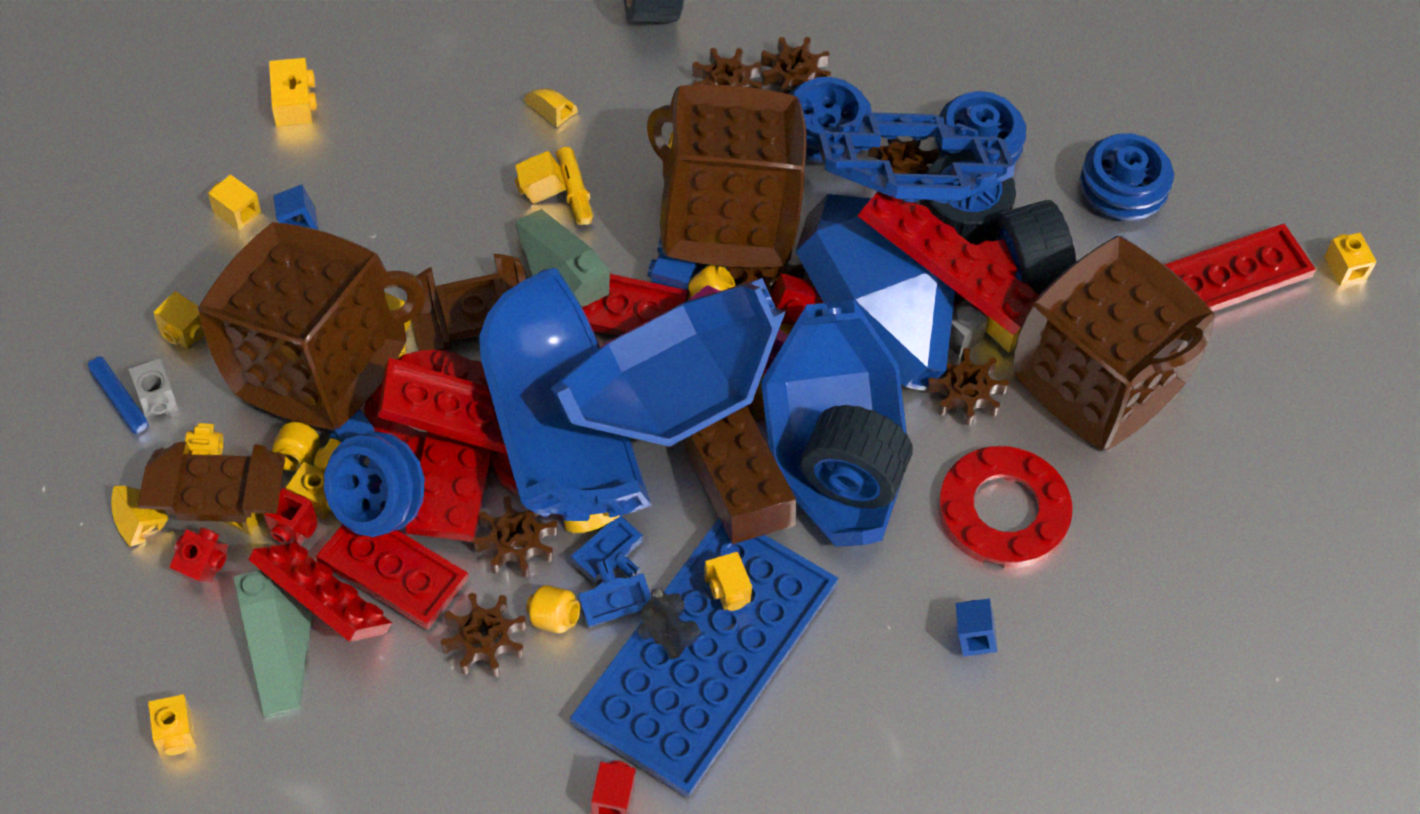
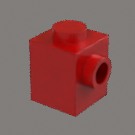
(792, 296)
(613, 788)

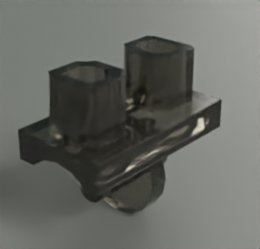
(664, 625)

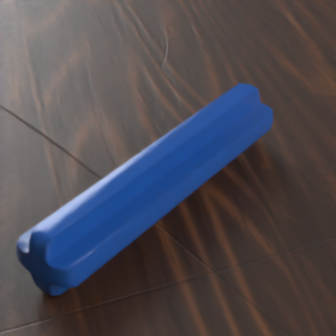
(118, 395)

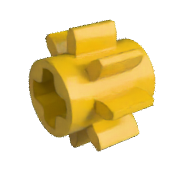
(205, 440)

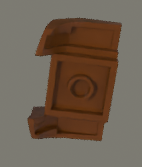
(460, 307)
(212, 485)

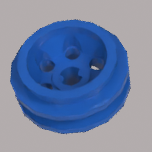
(831, 105)
(990, 116)
(1116, 174)
(360, 491)

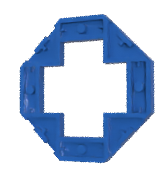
(966, 179)

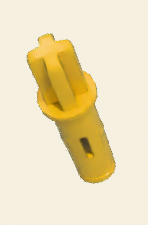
(577, 195)

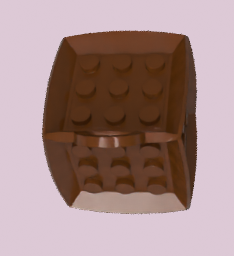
(730, 175)
(306, 323)
(1111, 342)

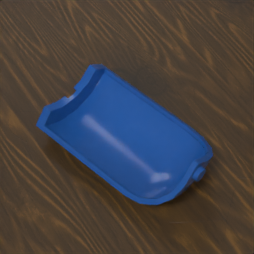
(558, 467)

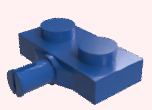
(611, 543)
(613, 597)

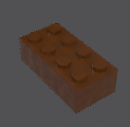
(742, 477)

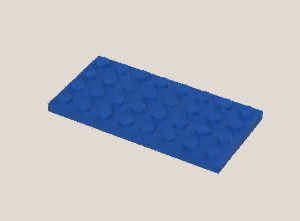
(685, 709)

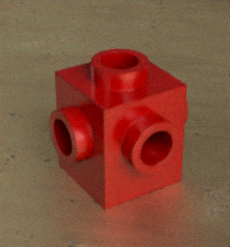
(293, 520)
(199, 554)

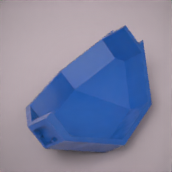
(894, 291)
(827, 363)
(676, 368)

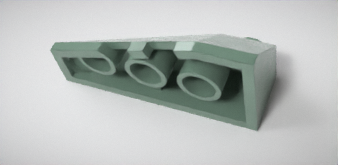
(554, 246)
(277, 640)

